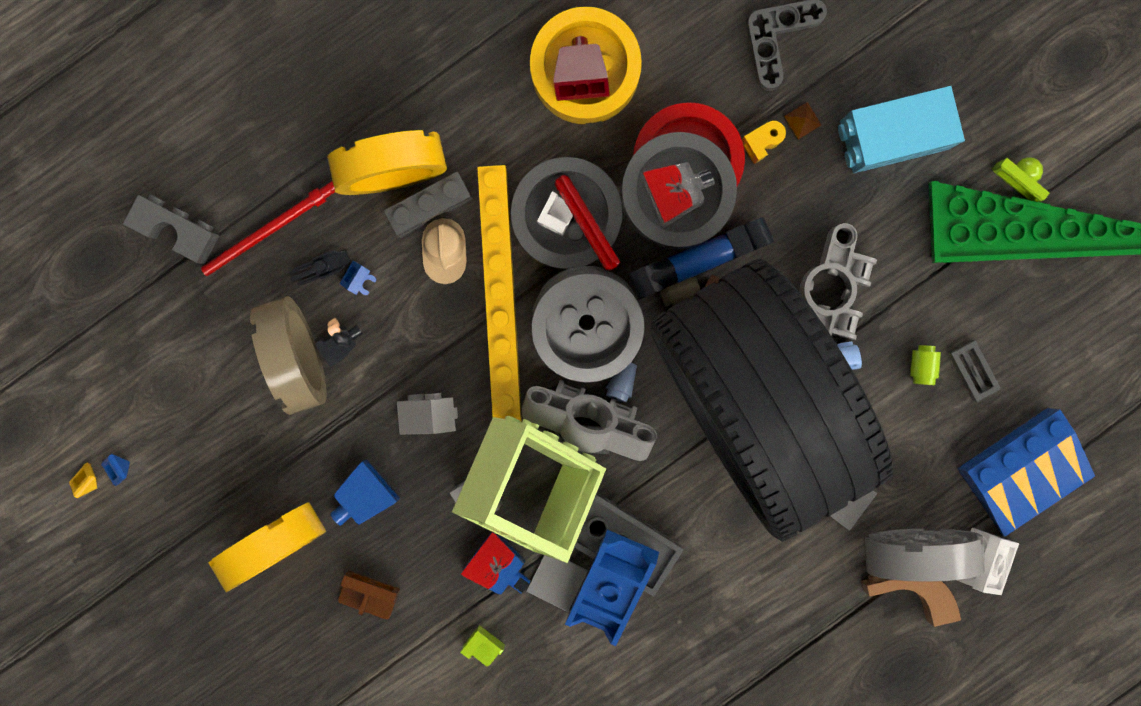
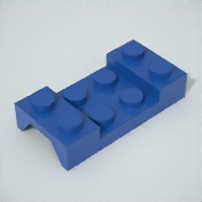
(613, 585)

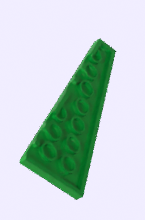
(994, 227)

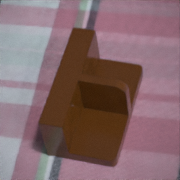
(368, 595)

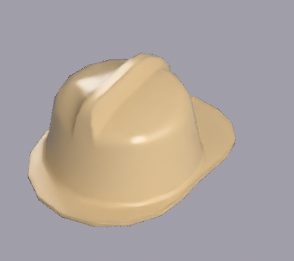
(444, 251)

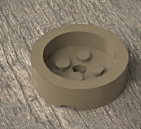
(288, 355)

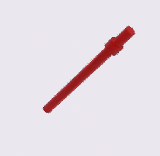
(316, 197)

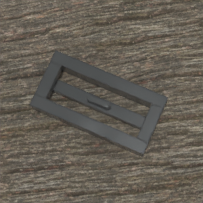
(994, 386)

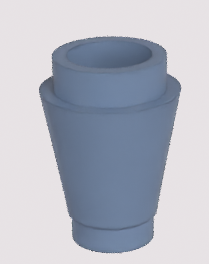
(622, 384)

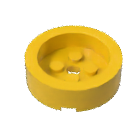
(619, 53)
(387, 162)
(266, 546)

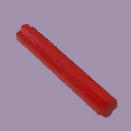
(586, 222)

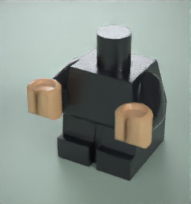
(338, 343)

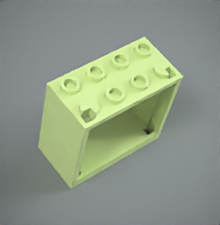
(566, 505)

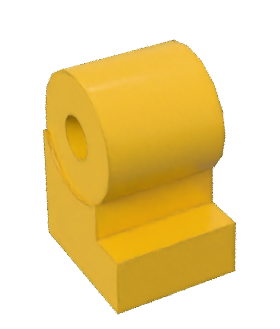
(764, 137)

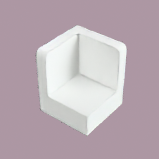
(555, 215)

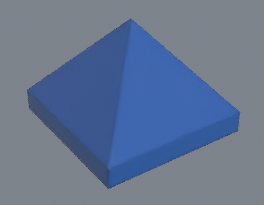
(116, 468)

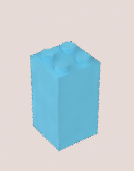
(901, 129)

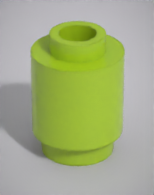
(925, 365)

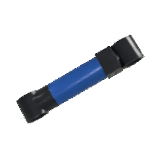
(701, 258)

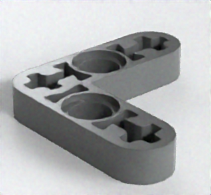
(775, 27)

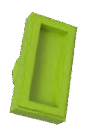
(1023, 177)

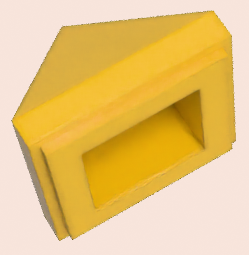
(83, 481)

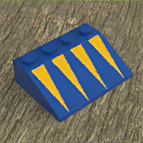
(1028, 470)

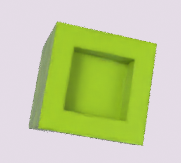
(482, 646)

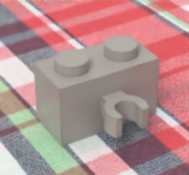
(426, 415)

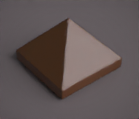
(802, 120)

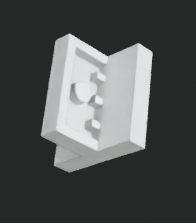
(997, 564)

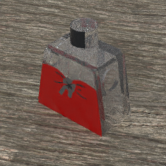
(676, 190)

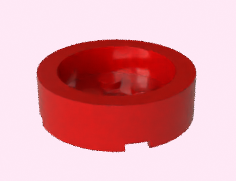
(698, 120)

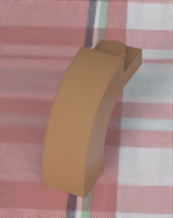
(936, 598)

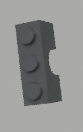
(430, 202)
(150, 217)

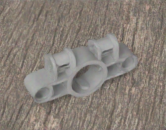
(853, 269)
(620, 430)

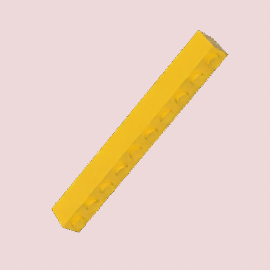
(499, 292)

